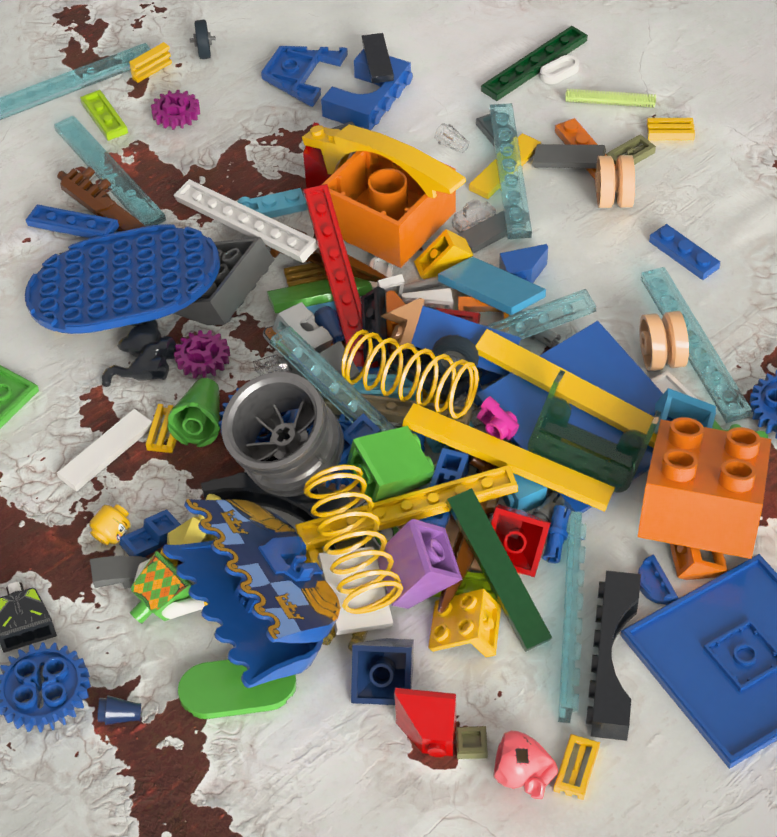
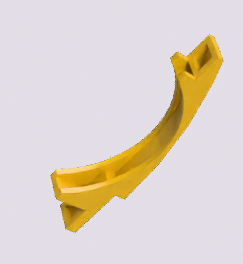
(339, 145)

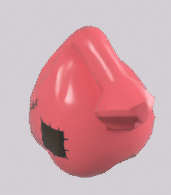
(523, 763)

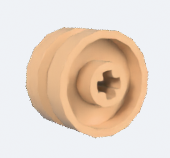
(612, 181)
(664, 340)

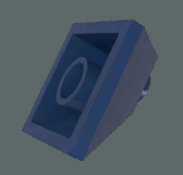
(380, 668)

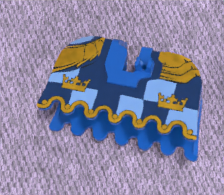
(257, 588)

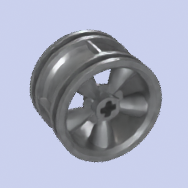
(299, 455)

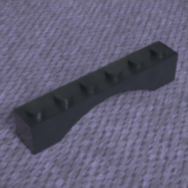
(611, 703)

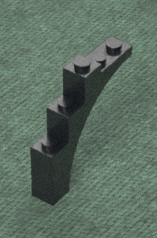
(244, 488)

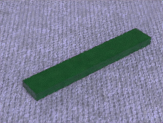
(531, 64)
(498, 570)

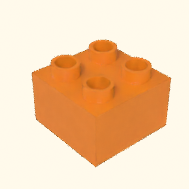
(385, 207)
(705, 487)

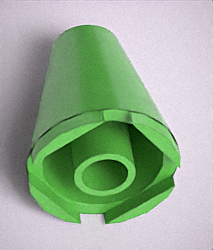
(197, 414)

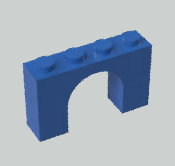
(368, 108)

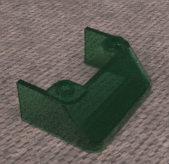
(584, 451)

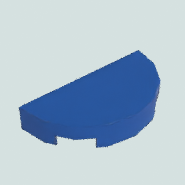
(654, 583)

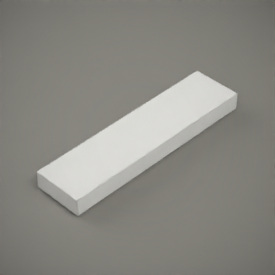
(104, 450)

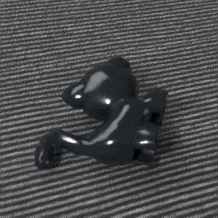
(151, 352)

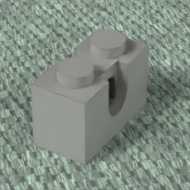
(304, 324)

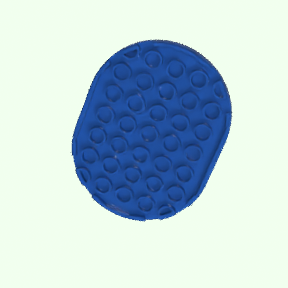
(122, 279)

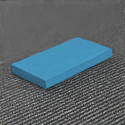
(492, 285)

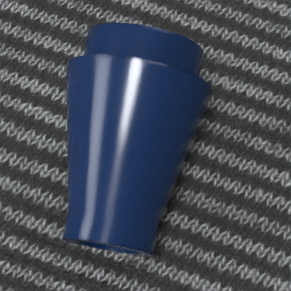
(329, 320)
(117, 710)

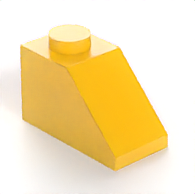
(442, 254)

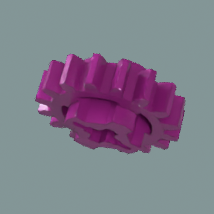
(175, 109)
(202, 354)

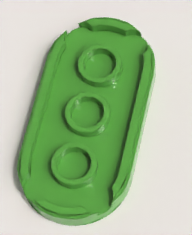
(217, 691)

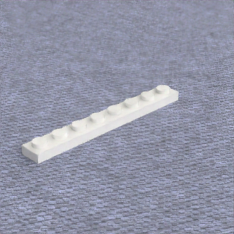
(246, 220)

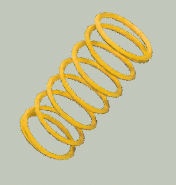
(400, 377)
(391, 596)

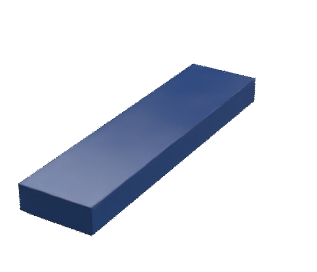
(71, 222)

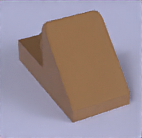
(407, 318)

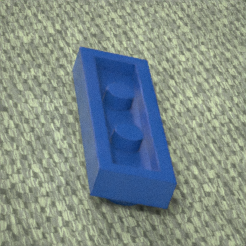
(684, 251)

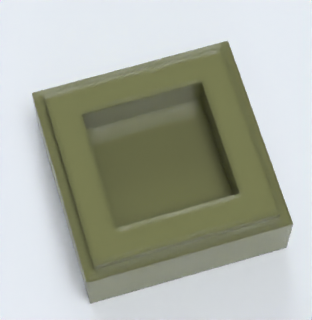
(471, 742)

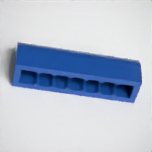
(437, 324)

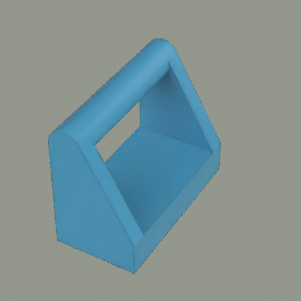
(678, 405)

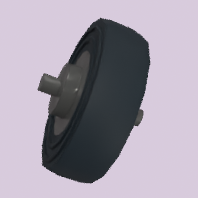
(202, 39)
(457, 348)

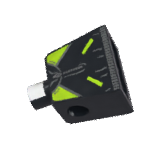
(23, 618)

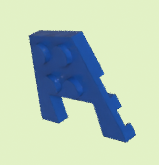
(293, 65)

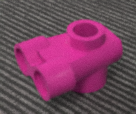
(497, 421)

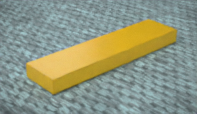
(488, 180)

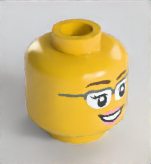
(109, 524)

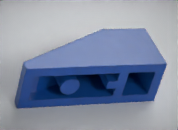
(450, 467)

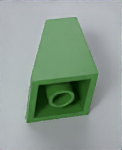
(390, 463)

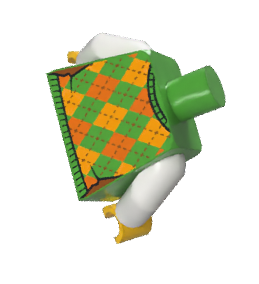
(162, 590)

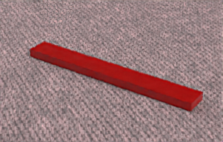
(336, 265)

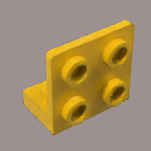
(467, 619)

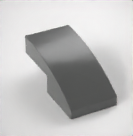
(115, 570)

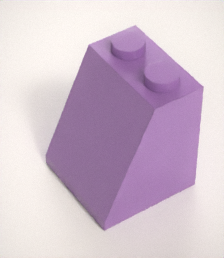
(421, 561)

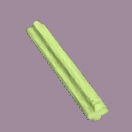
(611, 98)

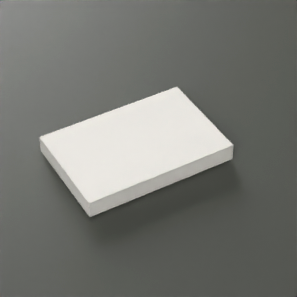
(347, 621)

